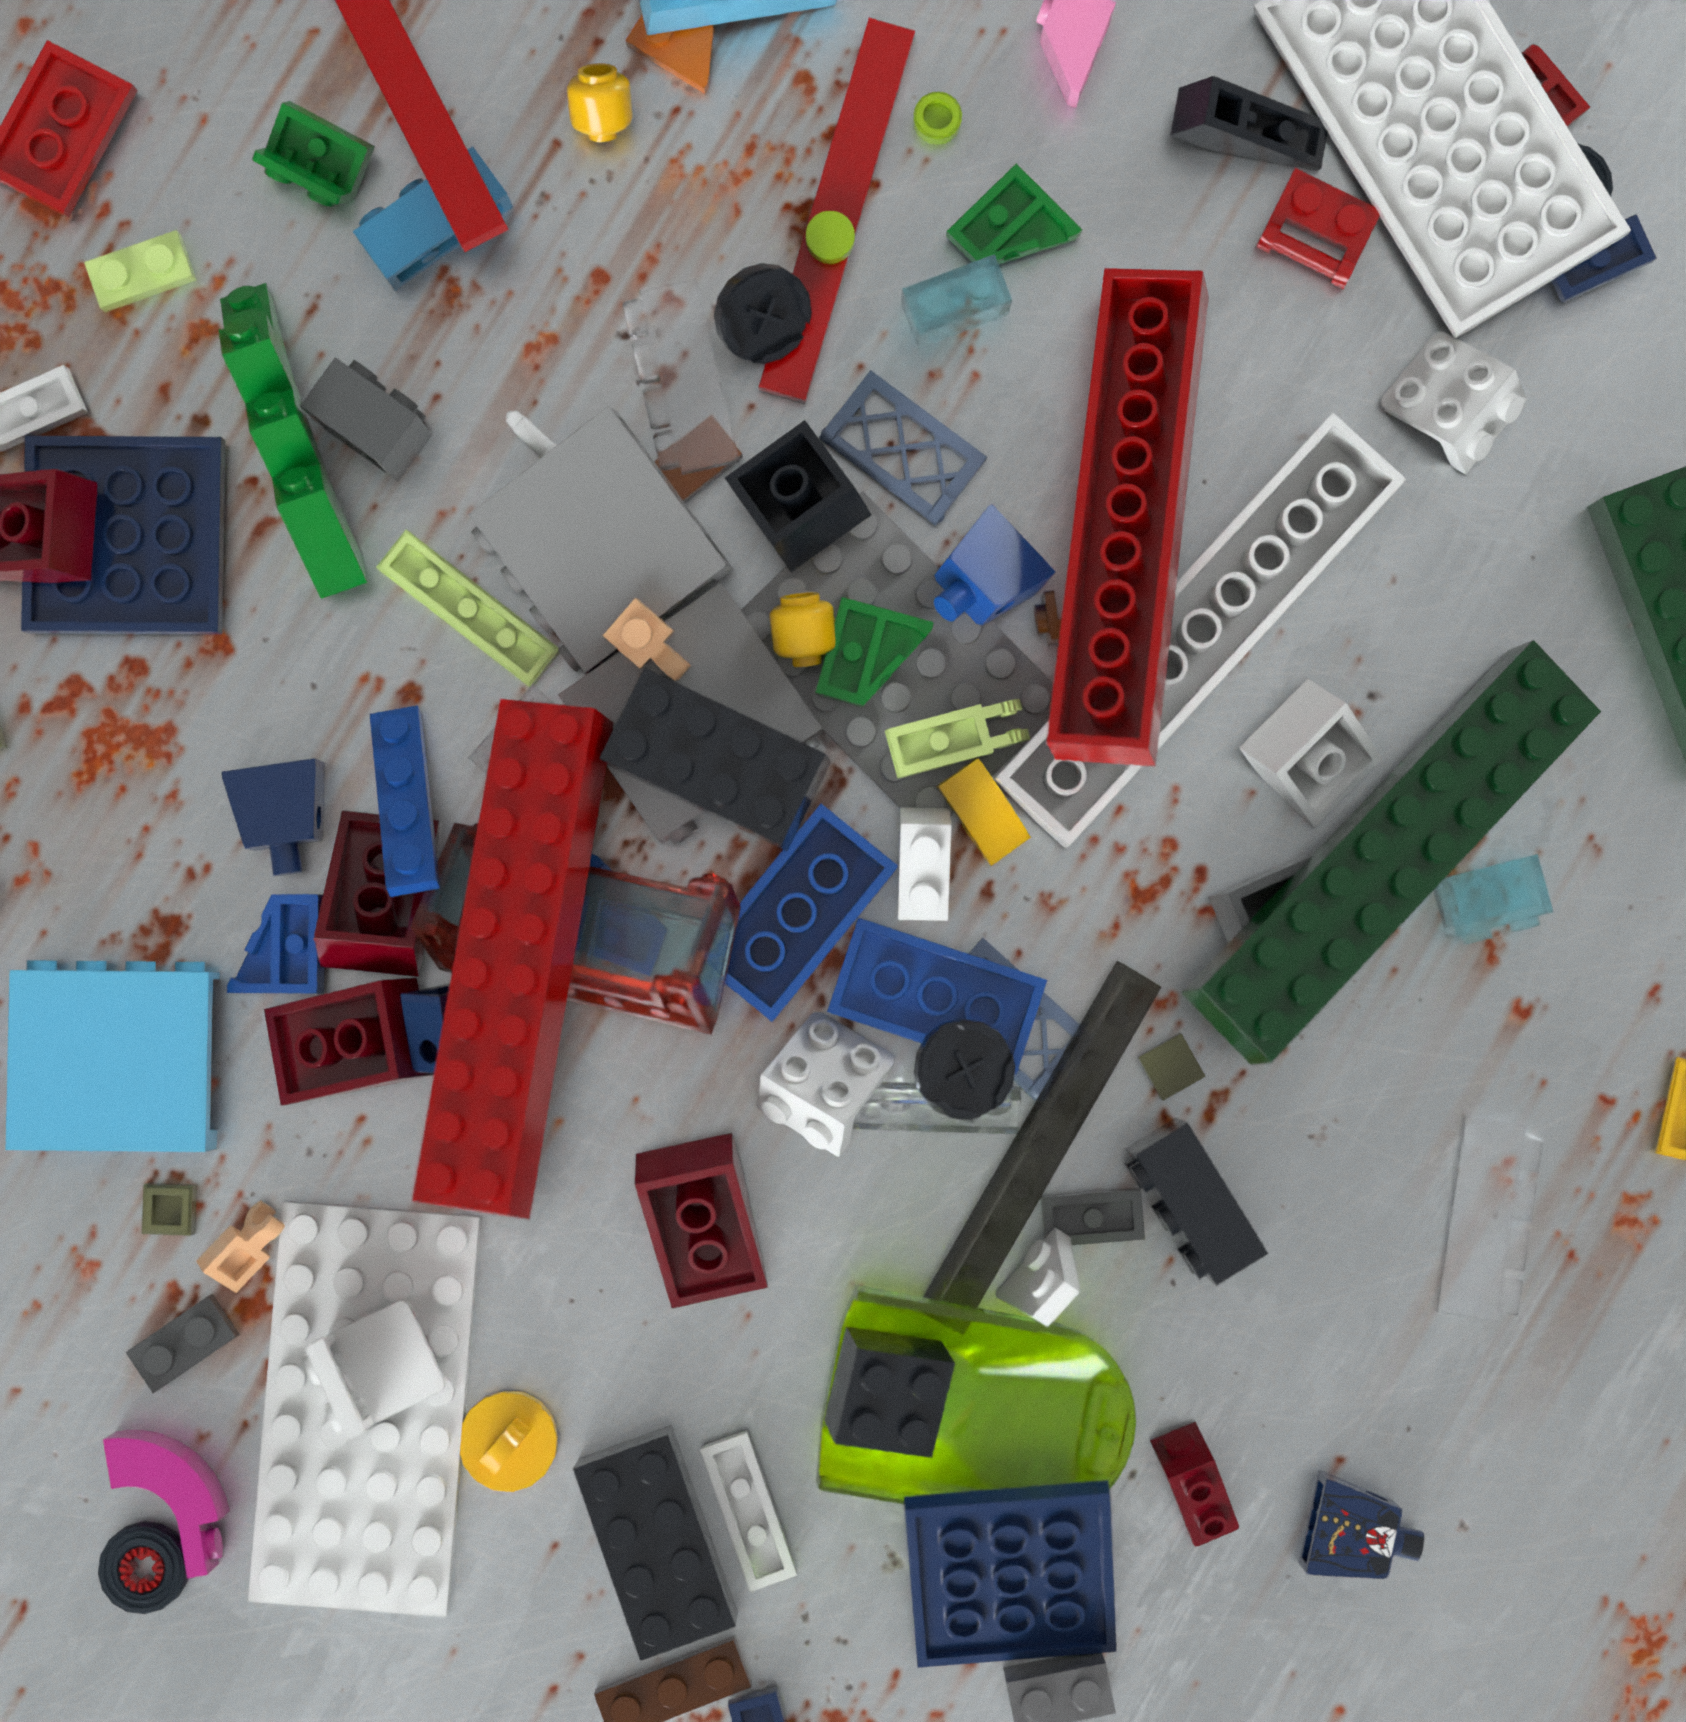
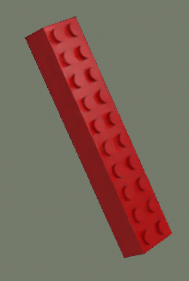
(1128, 517)
(513, 959)

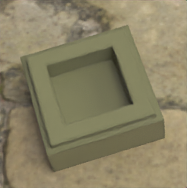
(1171, 1066)
(169, 1209)

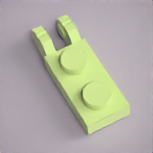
(950, 738)

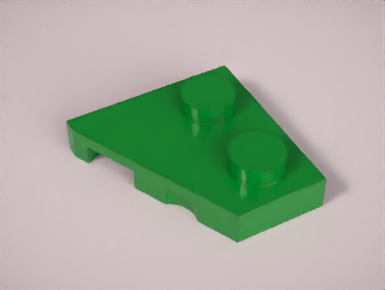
(1012, 221)
(867, 650)

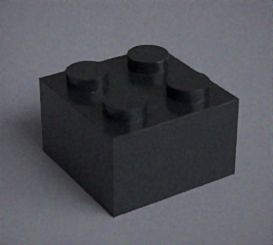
(798, 496)
(889, 1392)

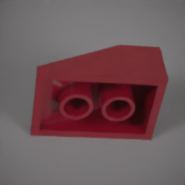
(46, 526)
(357, 918)
(341, 1041)
(700, 1220)

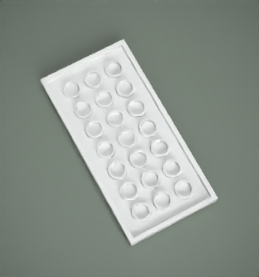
(1449, 144)
(375, 1513)

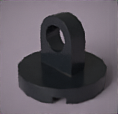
(762, 313)
(964, 1069)

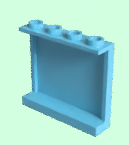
(110, 1058)

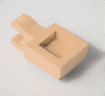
(642, 637)
(238, 1253)

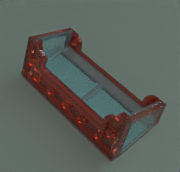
(639, 940)

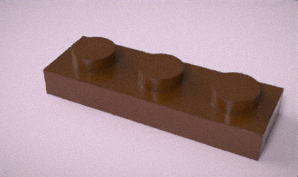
(676, 1685)

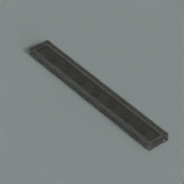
(1044, 1138)

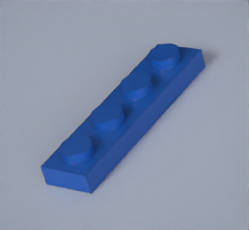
(404, 801)

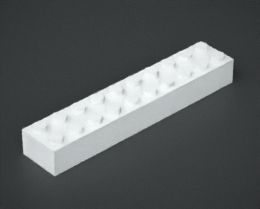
(1225, 608)

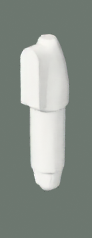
(529, 433)

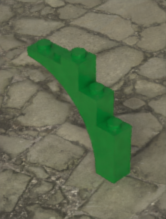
(283, 436)

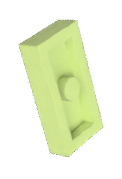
(140, 271)

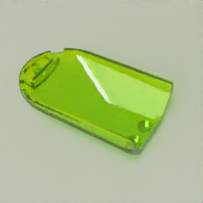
(1018, 1412)

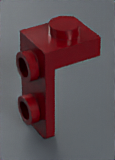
(1195, 1484)

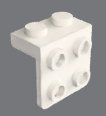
(1456, 398)
(823, 1081)
(373, 1368)

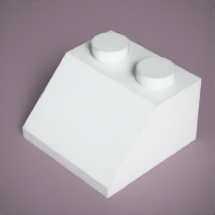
(1311, 751)

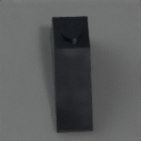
(1247, 124)

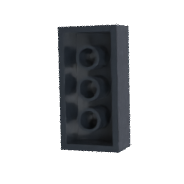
(715, 759)
(656, 1542)

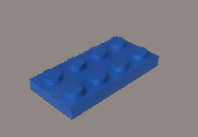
(917, 985)

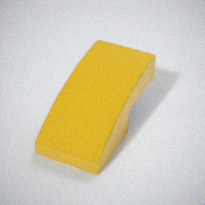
(983, 811)

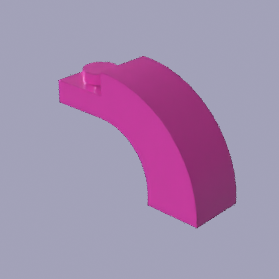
(182, 1481)

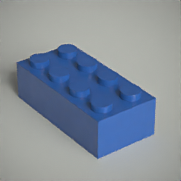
(802, 910)

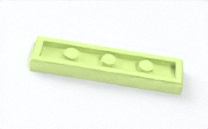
(468, 608)

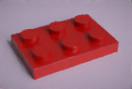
(60, 127)

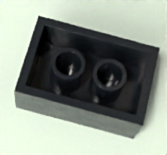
(1194, 1202)

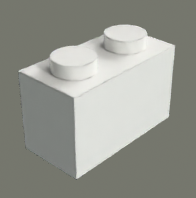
(924, 863)

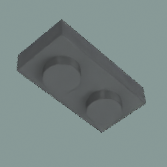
(1095, 1216)
(182, 1343)

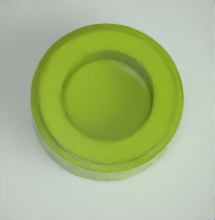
(937, 118)
(830, 237)

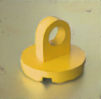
(508, 1441)

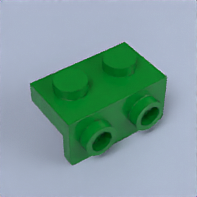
(314, 156)

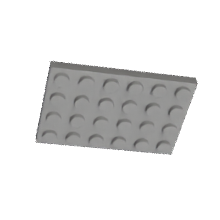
(948, 671)

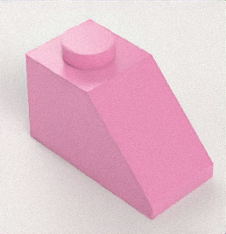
(1072, 40)

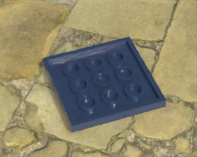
(153, 537)
(1011, 1573)

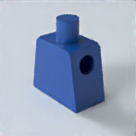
(990, 571)

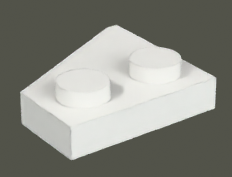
(1044, 1280)

